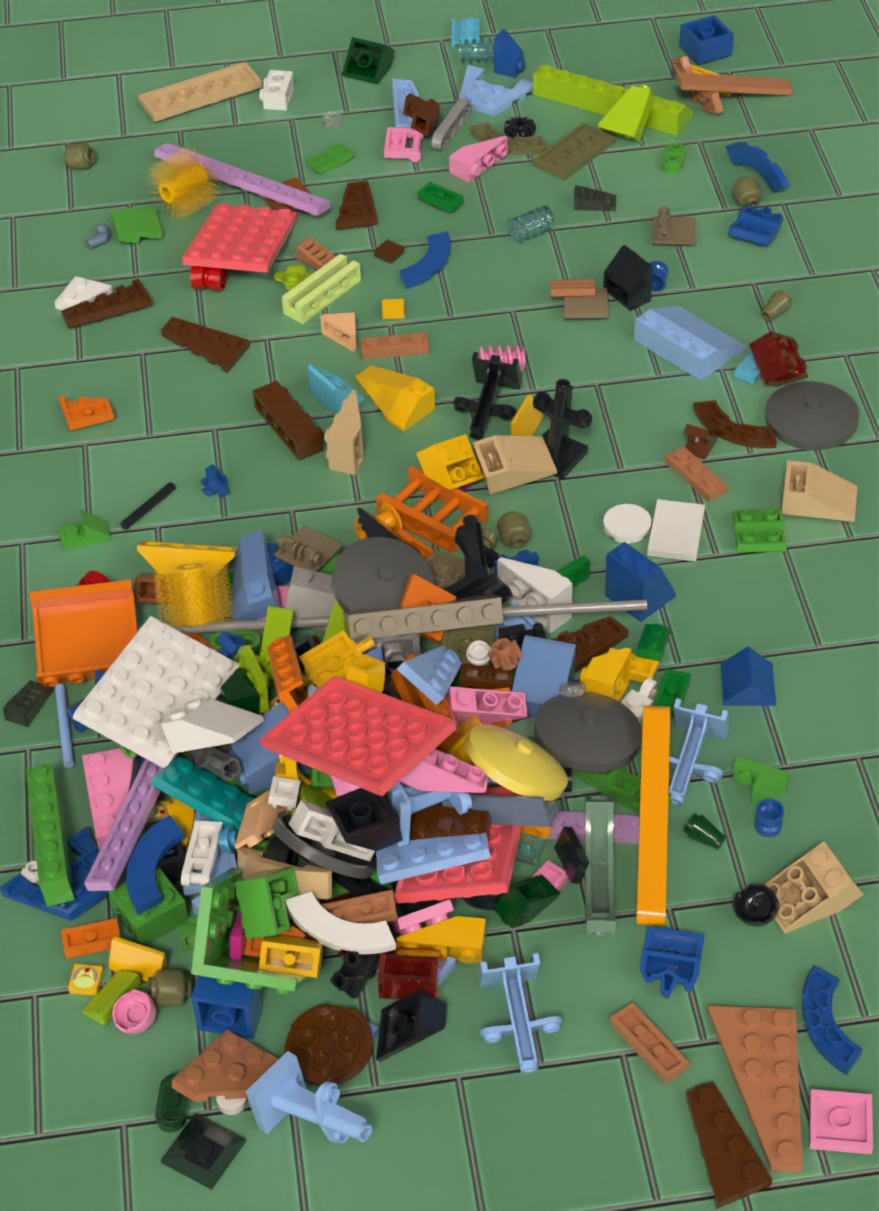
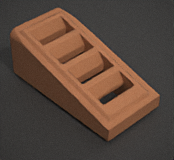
(309, 248)

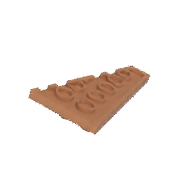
(764, 1066)

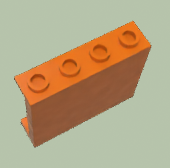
(81, 629)
(286, 672)

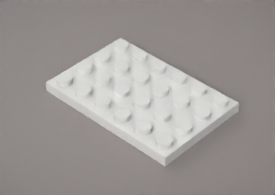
(147, 683)

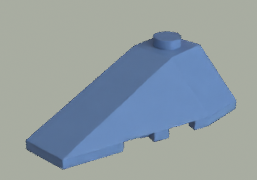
(253, 579)

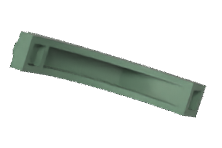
(600, 872)

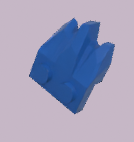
(756, 225)
(672, 958)

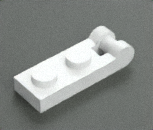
(201, 853)

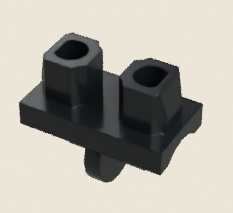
(355, 972)

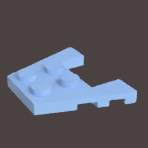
(488, 97)

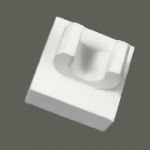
(284, 792)

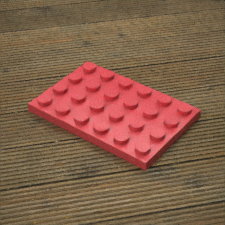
(240, 238)
(358, 735)
(471, 879)

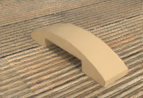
(308, 877)

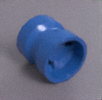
(659, 275)
(769, 817)

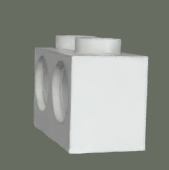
(277, 90)

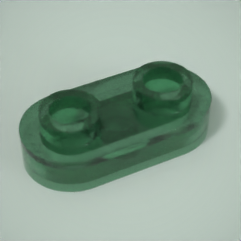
(171, 1106)

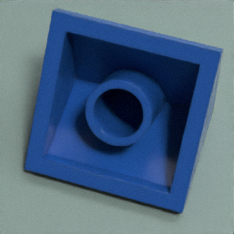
(748, 680)

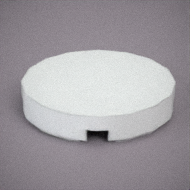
(627, 523)

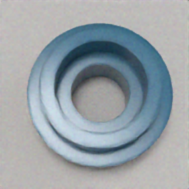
(227, 839)

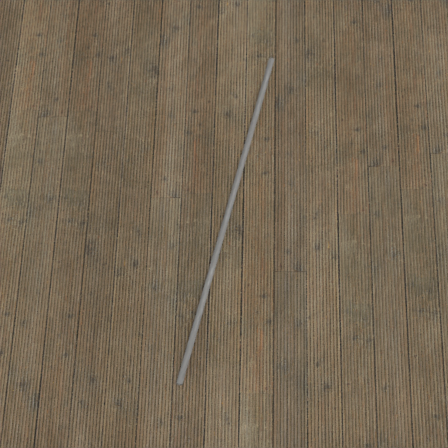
(512, 611)

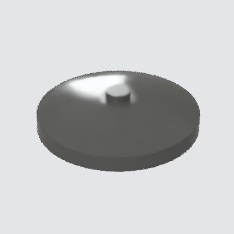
(812, 415)
(376, 573)
(588, 732)
(318, 854)

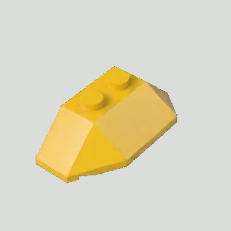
(163, 553)

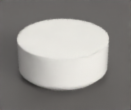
(231, 1106)

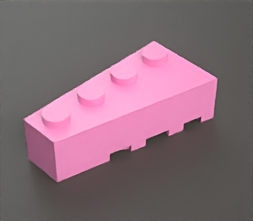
(108, 783)

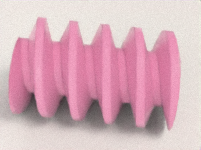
(507, 355)

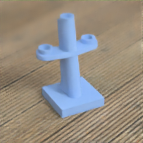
(699, 725)
(411, 800)
(511, 979)
(284, 1092)

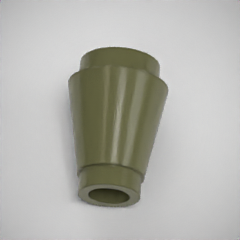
(777, 304)

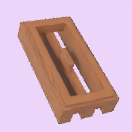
(572, 287)

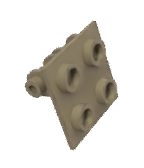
(673, 229)
(307, 549)

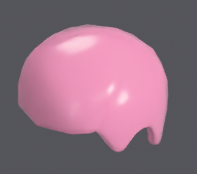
(134, 1012)

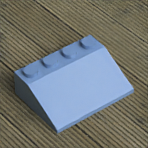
(685, 340)

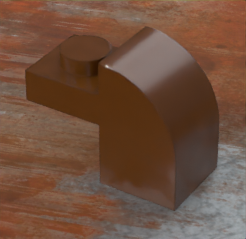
(423, 113)

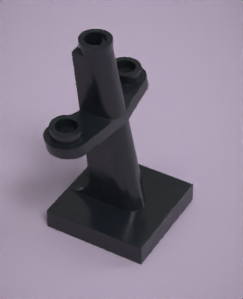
(492, 375)
(563, 450)
(478, 577)

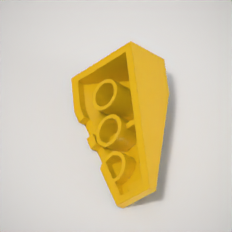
(397, 395)

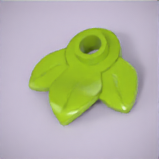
(292, 276)

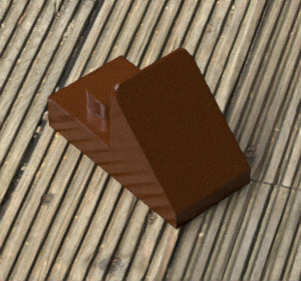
(700, 441)

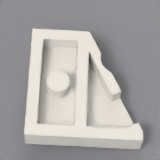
(81, 290)

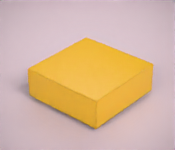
(393, 309)

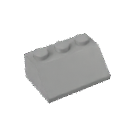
(310, 595)

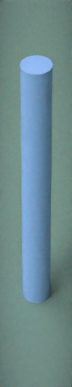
(64, 727)

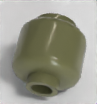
(79, 156)
(747, 192)
(514, 529)
(169, 988)

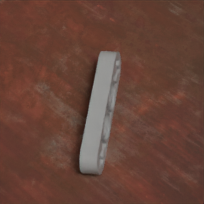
(451, 124)

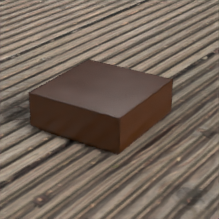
(389, 251)

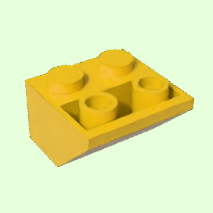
(451, 463)

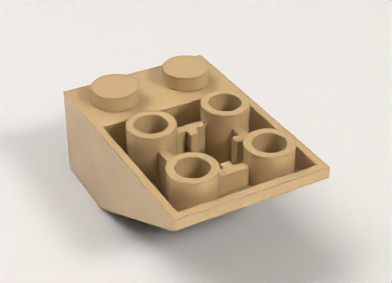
(345, 438)
(512, 461)
(817, 493)
(812, 889)

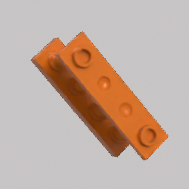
(431, 527)

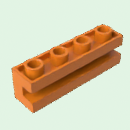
(411, 694)

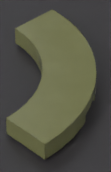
(516, 145)

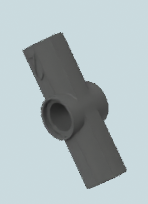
(216, 761)

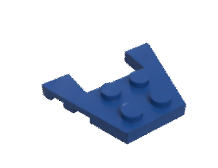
(25, 892)

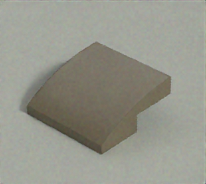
(587, 306)

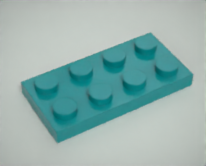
(203, 792)

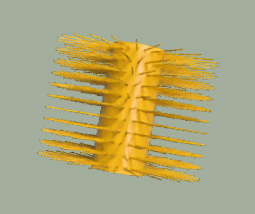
(186, 180)
(193, 595)

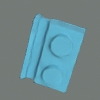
(466, 28)

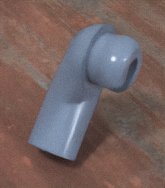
(100, 238)

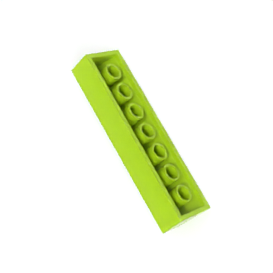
(602, 96)

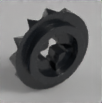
(512, 126)

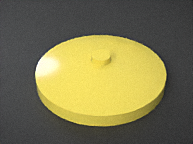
(516, 762)

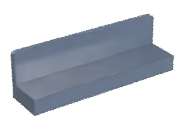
(514, 809)

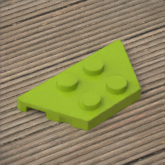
(252, 668)

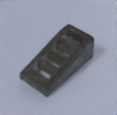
(593, 199)
(25, 716)

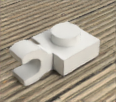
(636, 700)

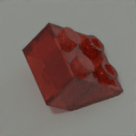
(778, 359)
(407, 971)

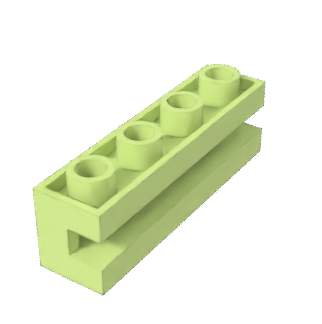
(321, 289)

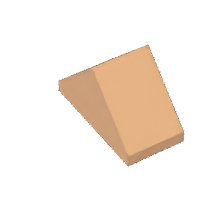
(340, 328)

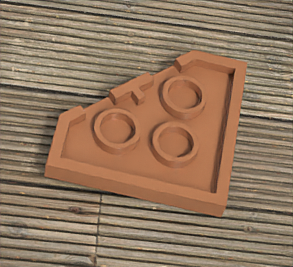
(223, 1069)

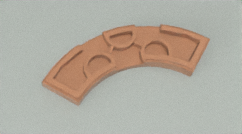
(708, 99)

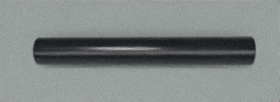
(147, 506)

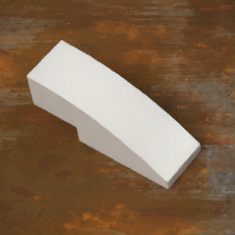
(317, 824)

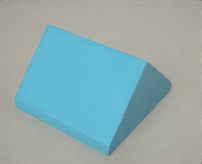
(329, 388)

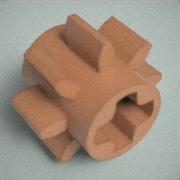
(505, 654)

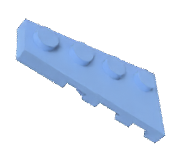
(400, 90)
(432, 672)
(430, 855)

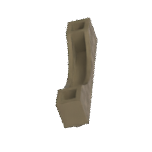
(423, 618)

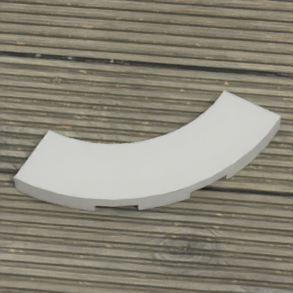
(338, 933)

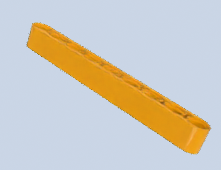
(653, 816)

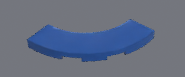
(757, 159)
(431, 263)
(144, 862)
(820, 1023)

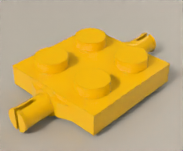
(331, 659)

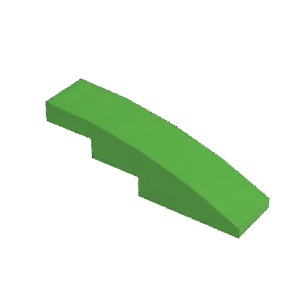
(617, 782)

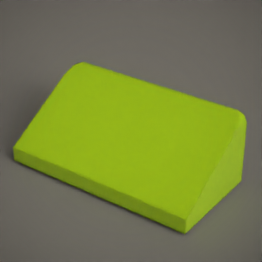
(102, 1004)

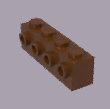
(288, 420)

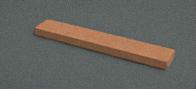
(733, 84)

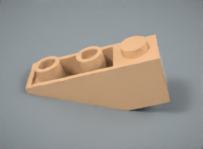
(257, 821)

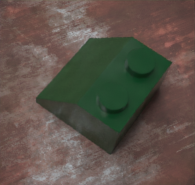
(367, 60)

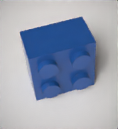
(706, 39)
(226, 1007)

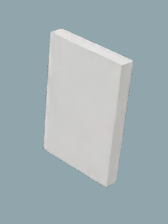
(676, 530)

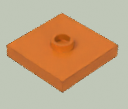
(423, 593)

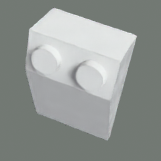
(536, 587)
(207, 725)

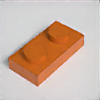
(89, 938)

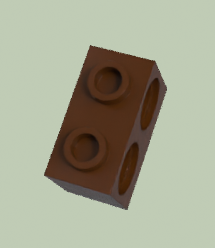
(485, 677)

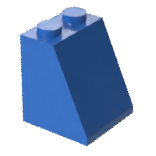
(636, 578)

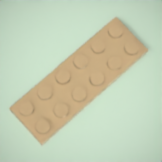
(199, 91)

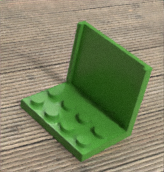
(212, 941)

